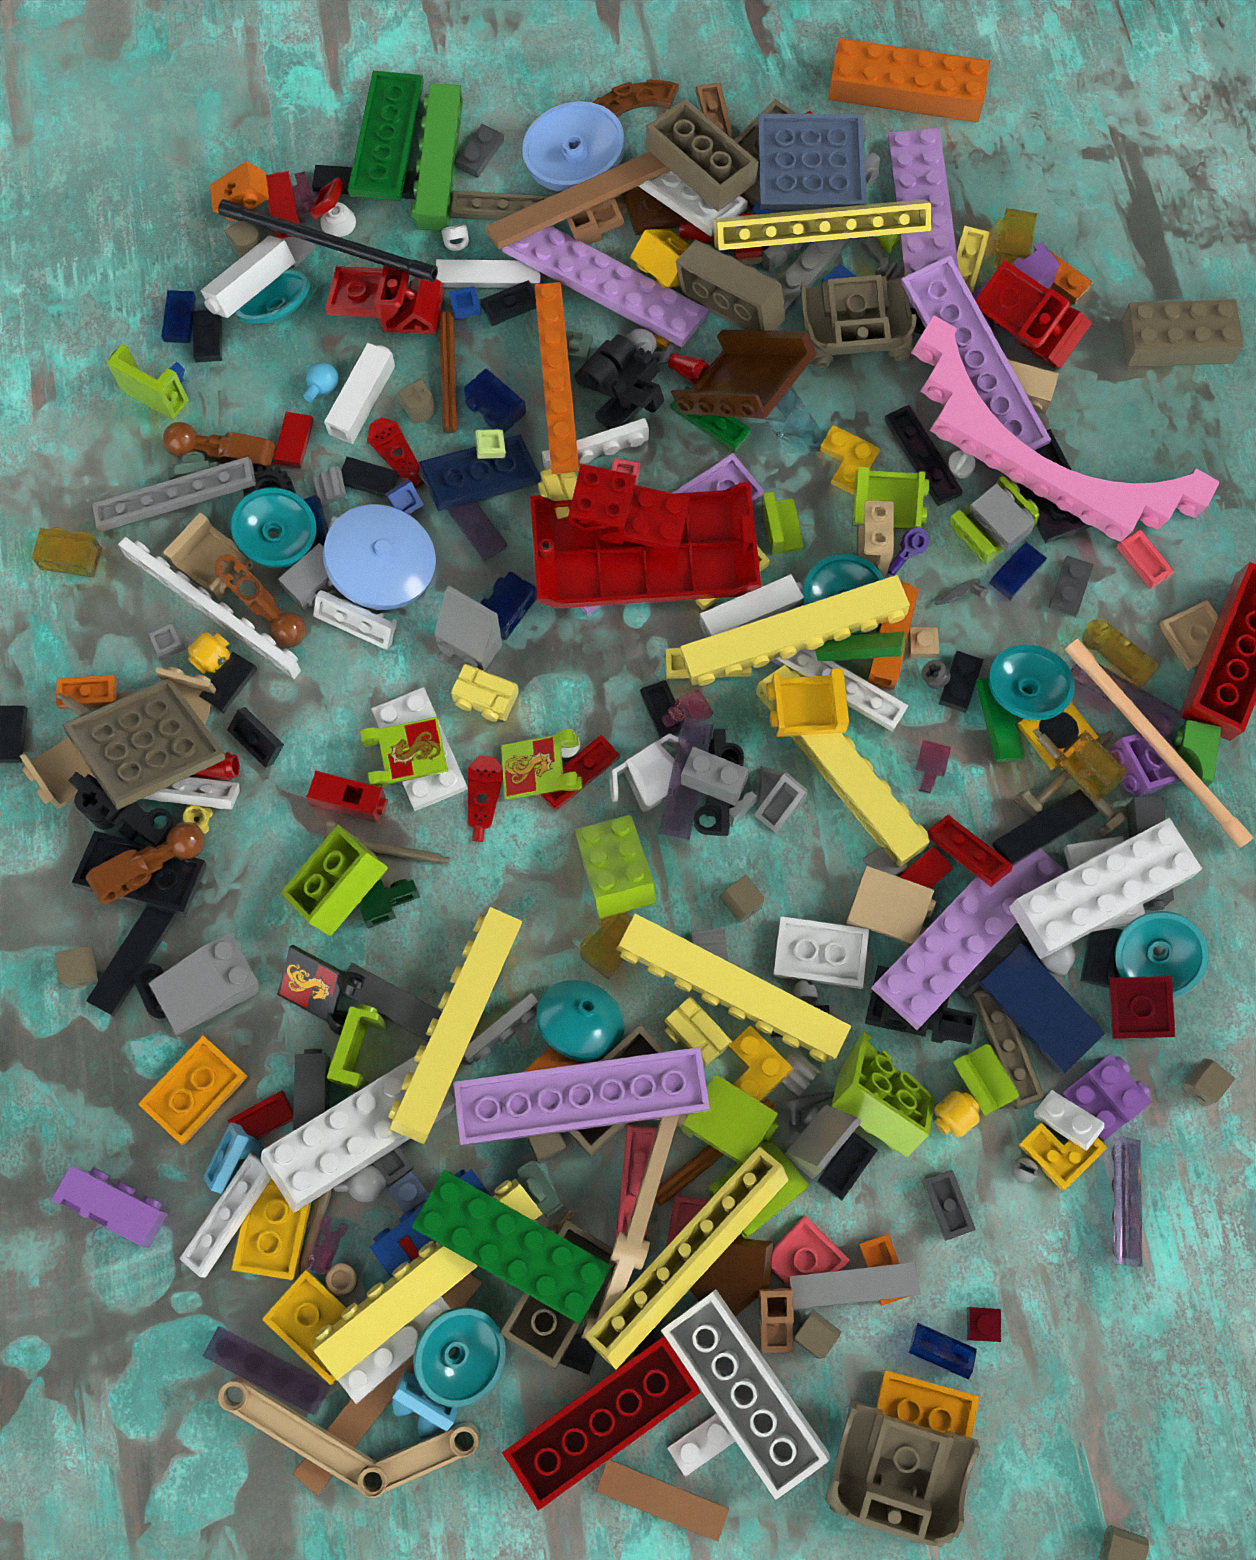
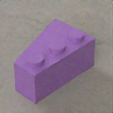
(1039, 266)
(111, 1204)

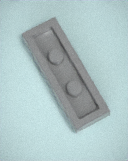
(501, 1030)

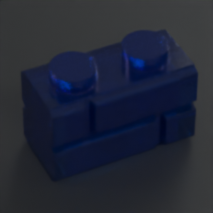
(494, 401)
(510, 601)

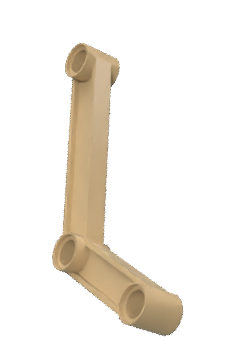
(629, 1247)
(335, 1454)

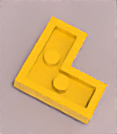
(852, 453)
(765, 1064)
(1059, 1161)

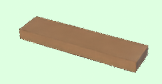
(662, 1500)

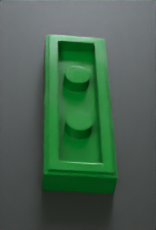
(724, 429)
(863, 646)
(1000, 726)

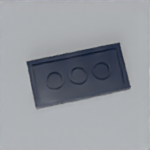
(464, 478)
(1041, 1008)

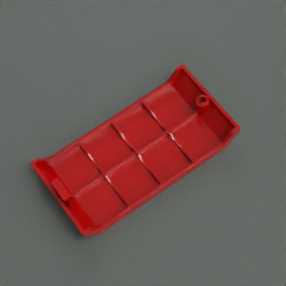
(713, 557)

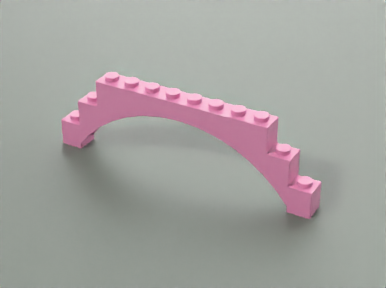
(977, 432)

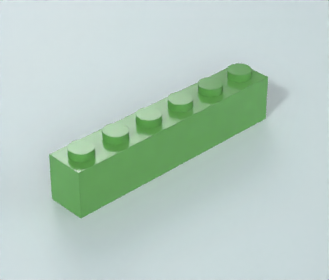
(438, 157)

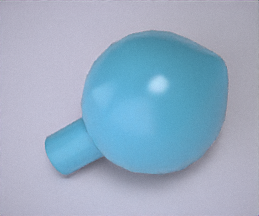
(321, 380)

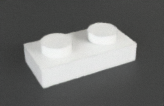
(1069, 1120)
(700, 1444)

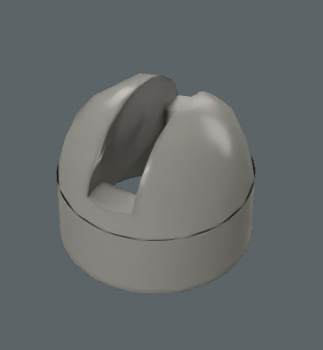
(806, 991)
(1024, 1176)

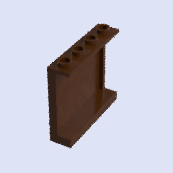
(748, 374)

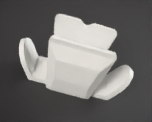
(647, 773)

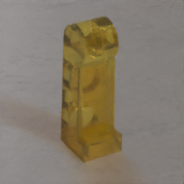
(1119, 651)

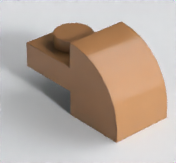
(593, 222)
(776, 1320)

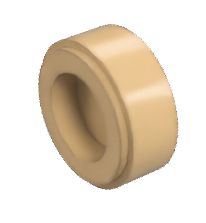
(341, 1279)

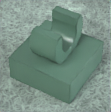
(578, 345)

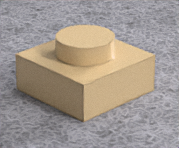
(923, 642)

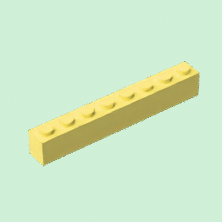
(822, 224)
(795, 630)
(859, 787)
(733, 988)
(455, 1027)
(687, 1258)
(403, 1296)

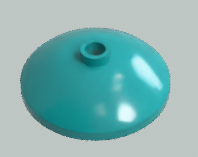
(276, 300)
(276, 512)
(838, 575)
(1034, 671)
(1183, 955)
(571, 1028)
(474, 1365)

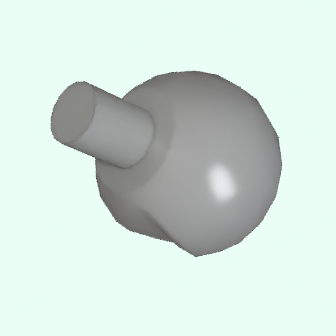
(642, 339)
(1059, 961)
(364, 1185)

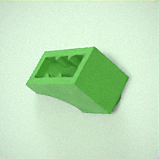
(1199, 748)

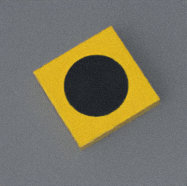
(1059, 729)

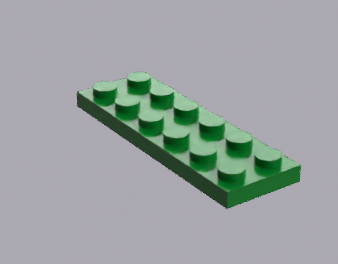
(386, 136)
(511, 1246)

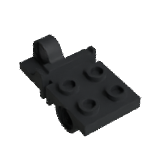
(623, 373)
(714, 806)
(131, 819)
(944, 1022)

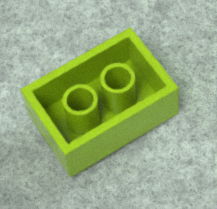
(615, 866)
(333, 880)

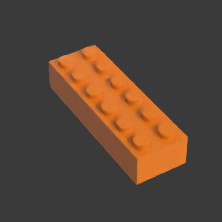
(909, 80)

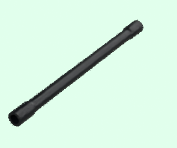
(413, 267)

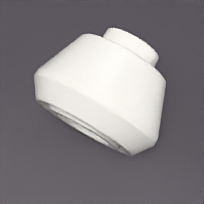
(338, 221)

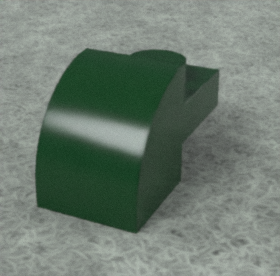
(379, 901)

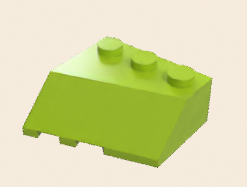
(883, 1098)

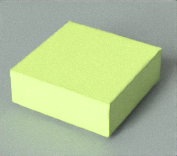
(490, 444)

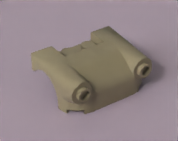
(858, 317)
(901, 1476)

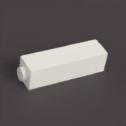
(247, 276)
(360, 393)
(753, 606)

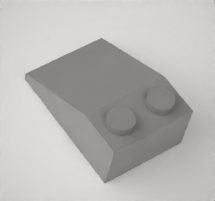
(467, 630)
(204, 984)
(821, 1139)

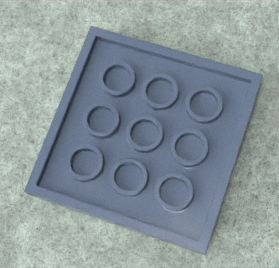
(811, 161)

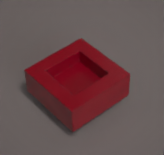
(984, 1324)

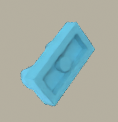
(233, 1147)
(432, 1415)

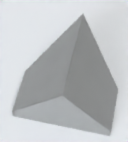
(778, 798)

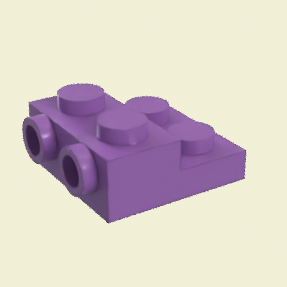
(1144, 765)
(1109, 1094)

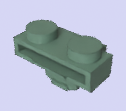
(191, 463)
(539, 1188)

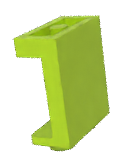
(162, 395)
(902, 488)
(976, 536)
(349, 1046)
(734, 1123)

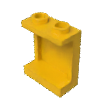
(808, 704)

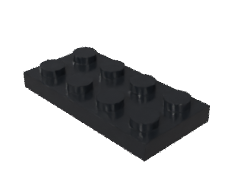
(1053, 521)
(169, 888)

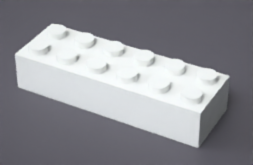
(1104, 888)
(340, 1140)
(746, 1394)

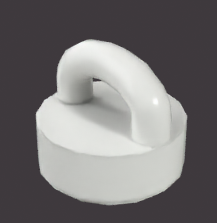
(455, 232)
(961, 464)

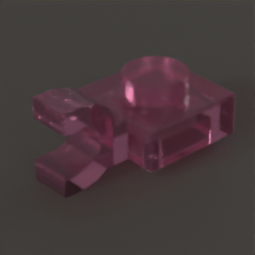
(302, 193)
(689, 706)
(933, 762)
(324, 1254)

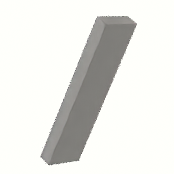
(855, 1285)

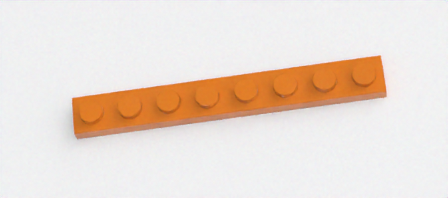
(556, 378)

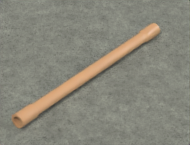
(1229, 823)

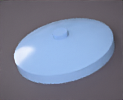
(573, 144)
(379, 557)

